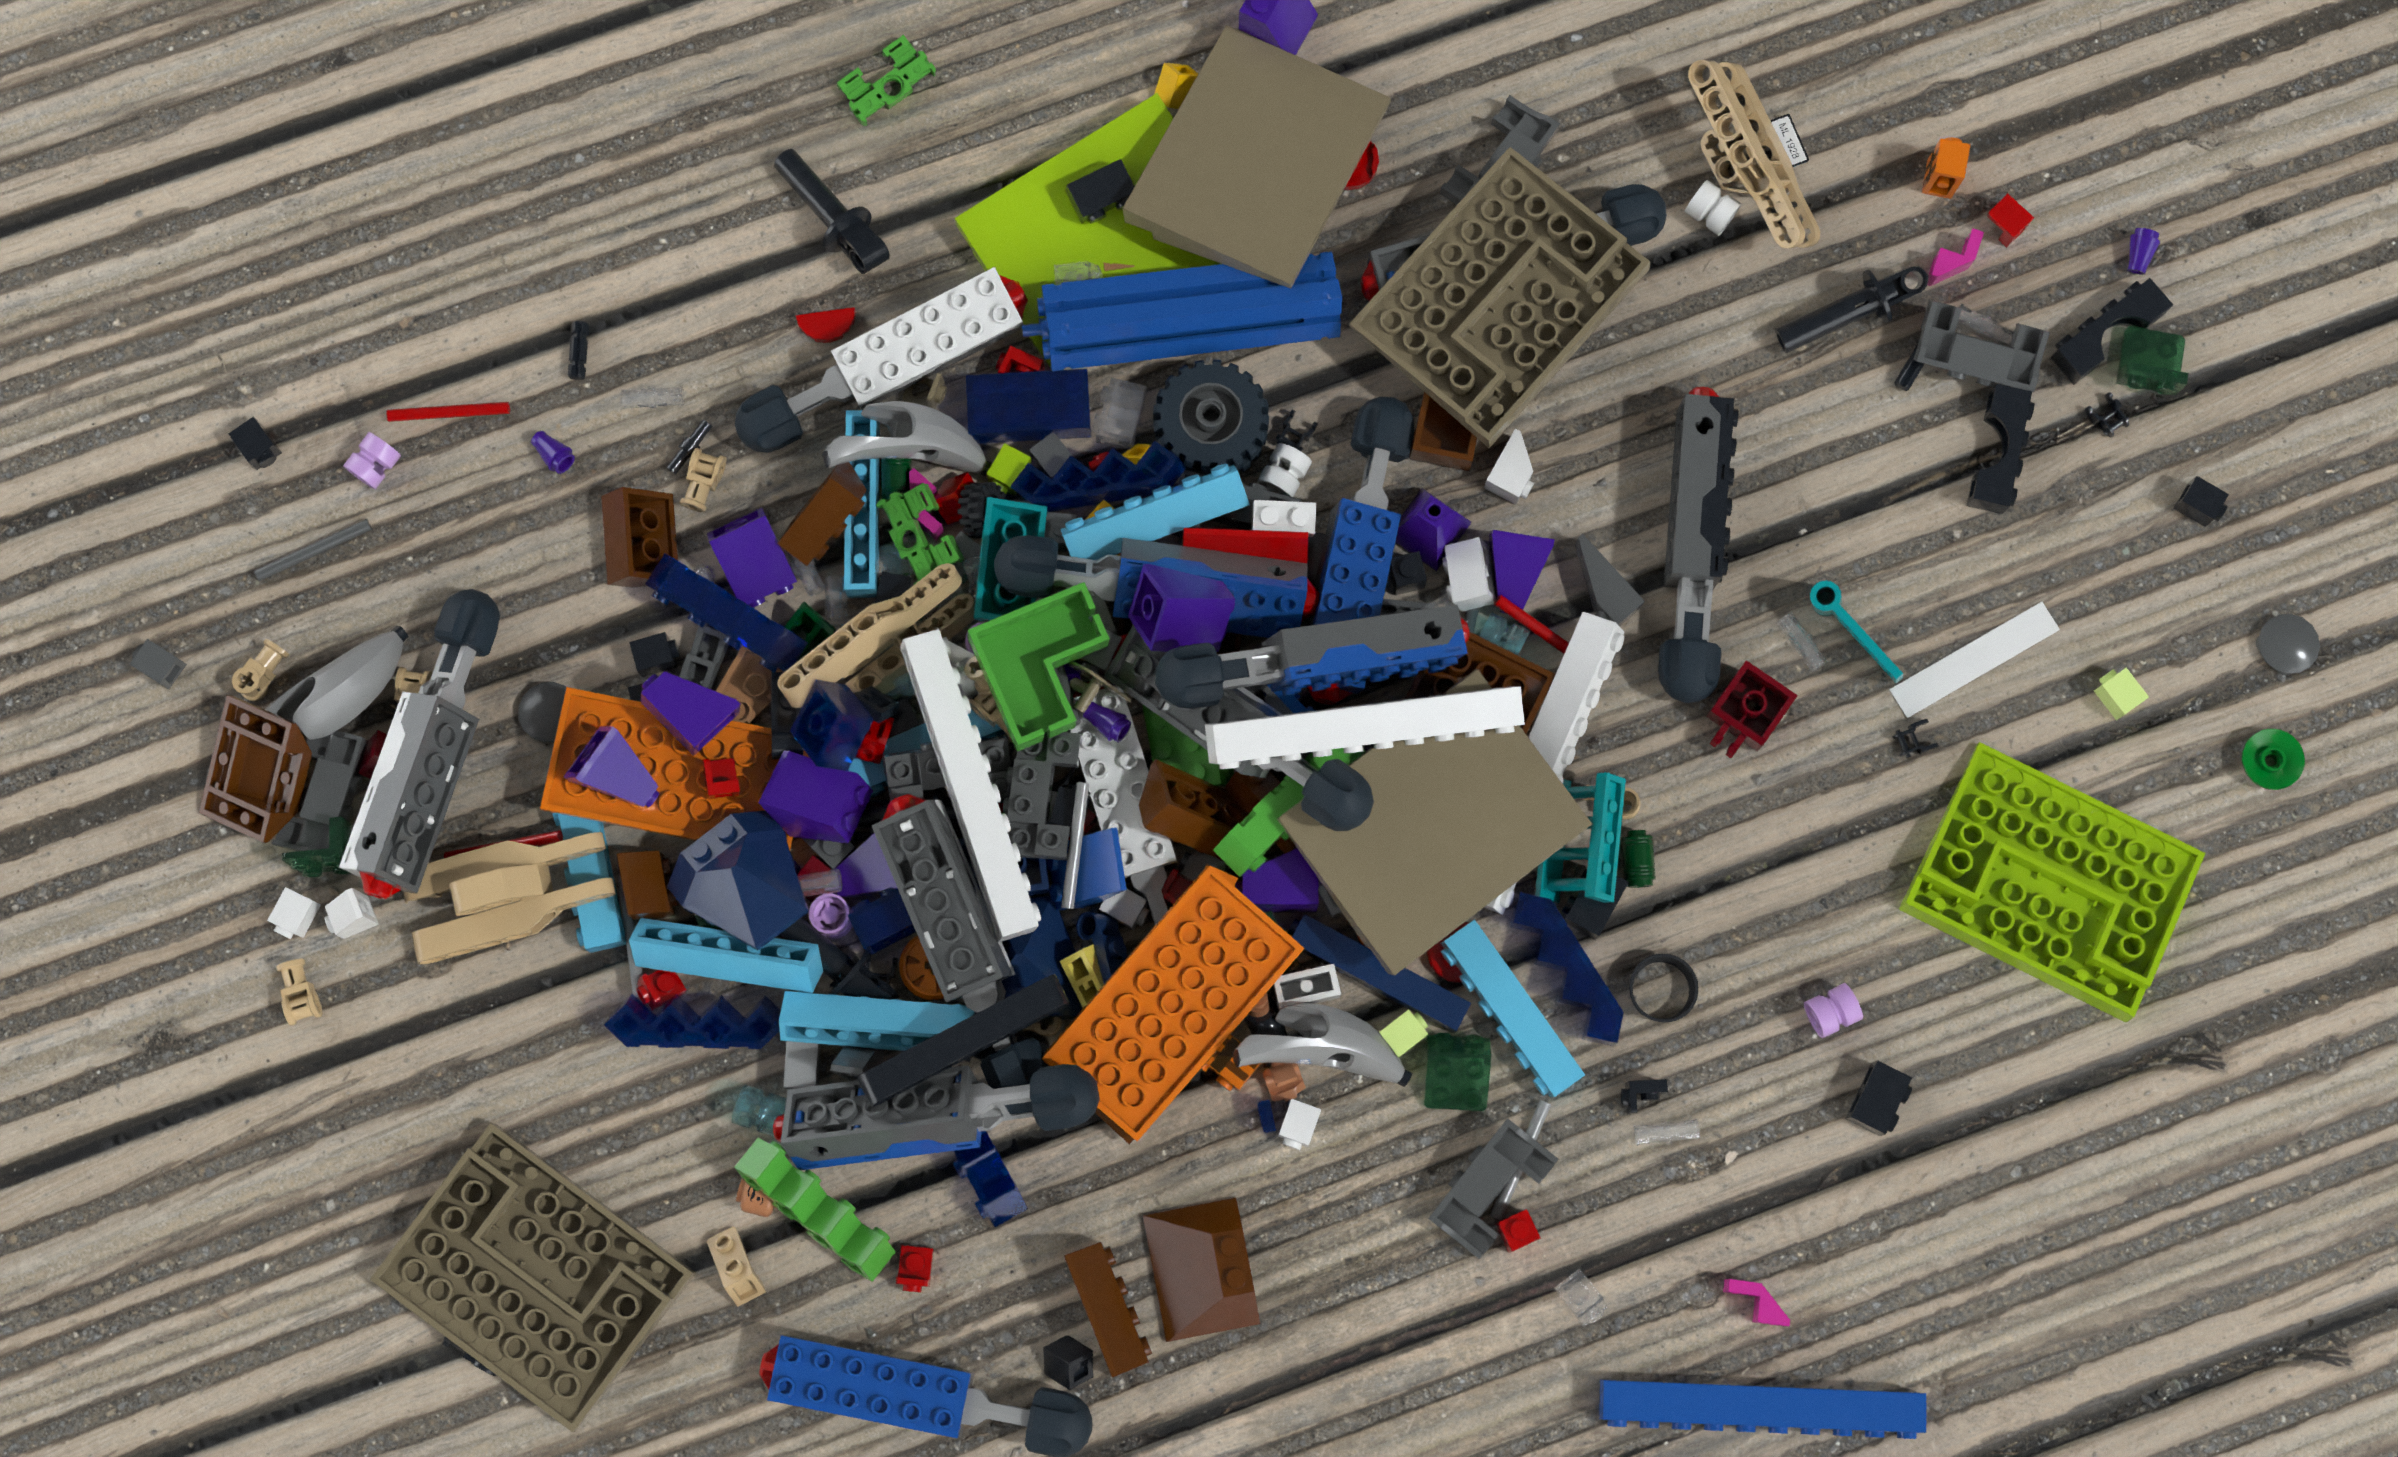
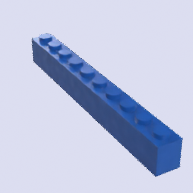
(1762, 1406)

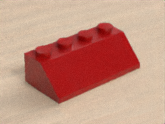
(1267, 544)

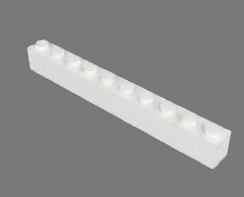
(1570, 701)
(1364, 725)
(969, 785)

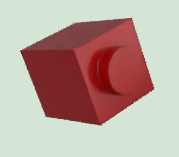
(1517, 1231)

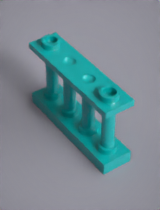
(1603, 847)

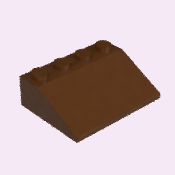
(1498, 668)

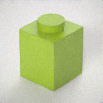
(1007, 468)

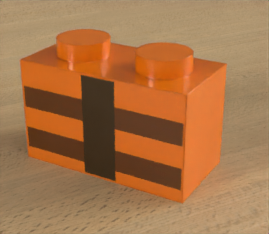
(1946, 167)
(1224, 1066)

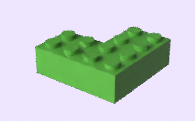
(1021, 655)

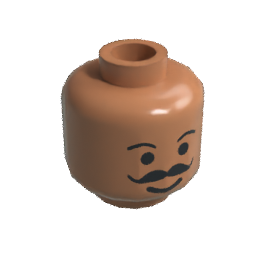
(754, 1201)

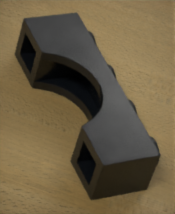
(2084, 352)
(2007, 413)

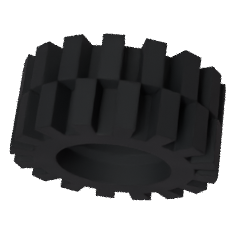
(974, 504)

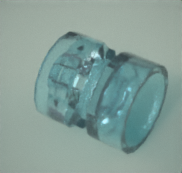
(1498, 627)
(770, 1109)

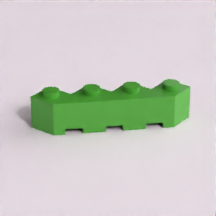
(1251, 839)
(804, 1200)

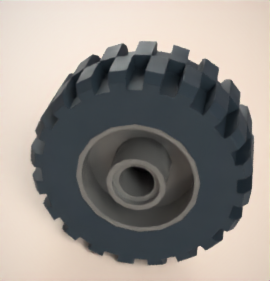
(1211, 417)

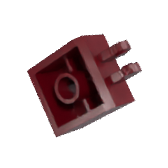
(1746, 725)

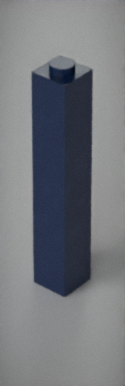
(1362, 966)

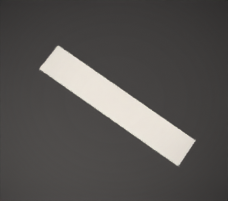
(1974, 659)

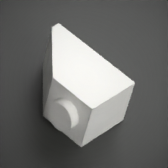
(1512, 471)
(350, 914)

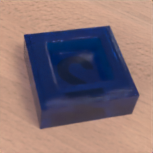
(1266, 1117)

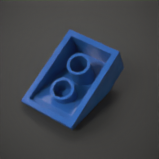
(1099, 871)

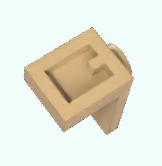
(734, 1267)

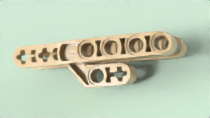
(1759, 174)
(875, 631)
(496, 878)

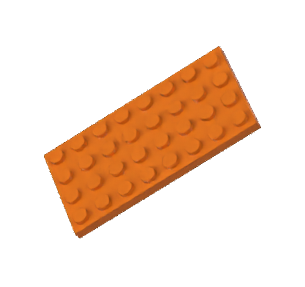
(682, 801)
(1175, 1000)

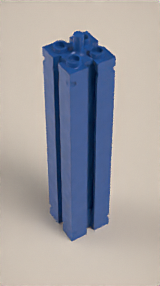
(1184, 313)

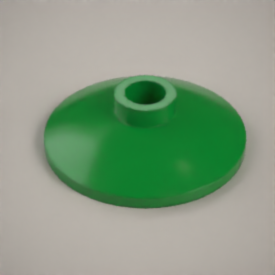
(2285, 752)

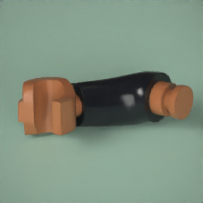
(1282, 1079)

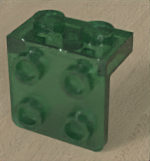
(2152, 361)
(314, 862)
(1457, 1072)

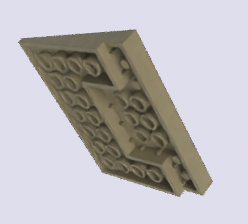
(1255, 158)
(1500, 296)
(1443, 835)
(532, 1276)

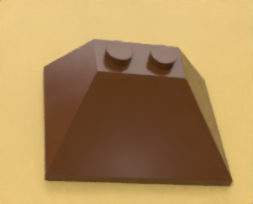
(255, 771)
(1201, 1269)

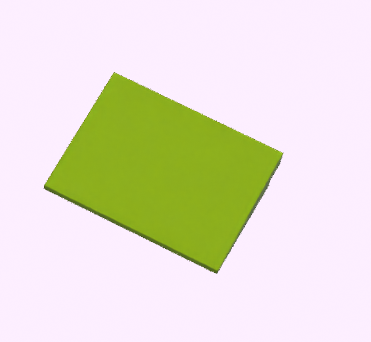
(1034, 225)
(2053, 882)

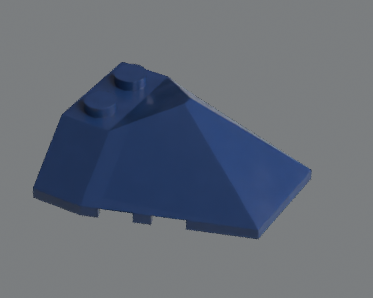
(741, 879)
(1039, 956)

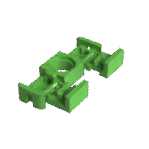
(870, 101)
(904, 510)

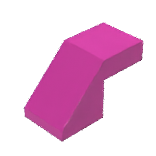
(1949, 263)
(926, 521)
(1765, 1307)

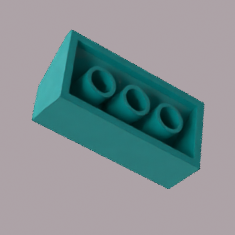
(1001, 523)

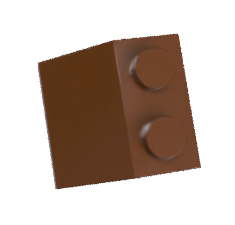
(645, 884)

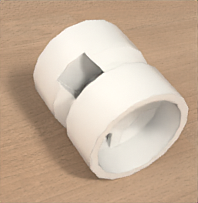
(1712, 207)
(1278, 479)

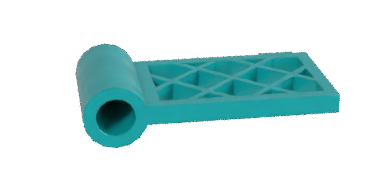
(1827, 601)

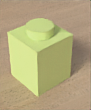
(2120, 692)
(1405, 1032)

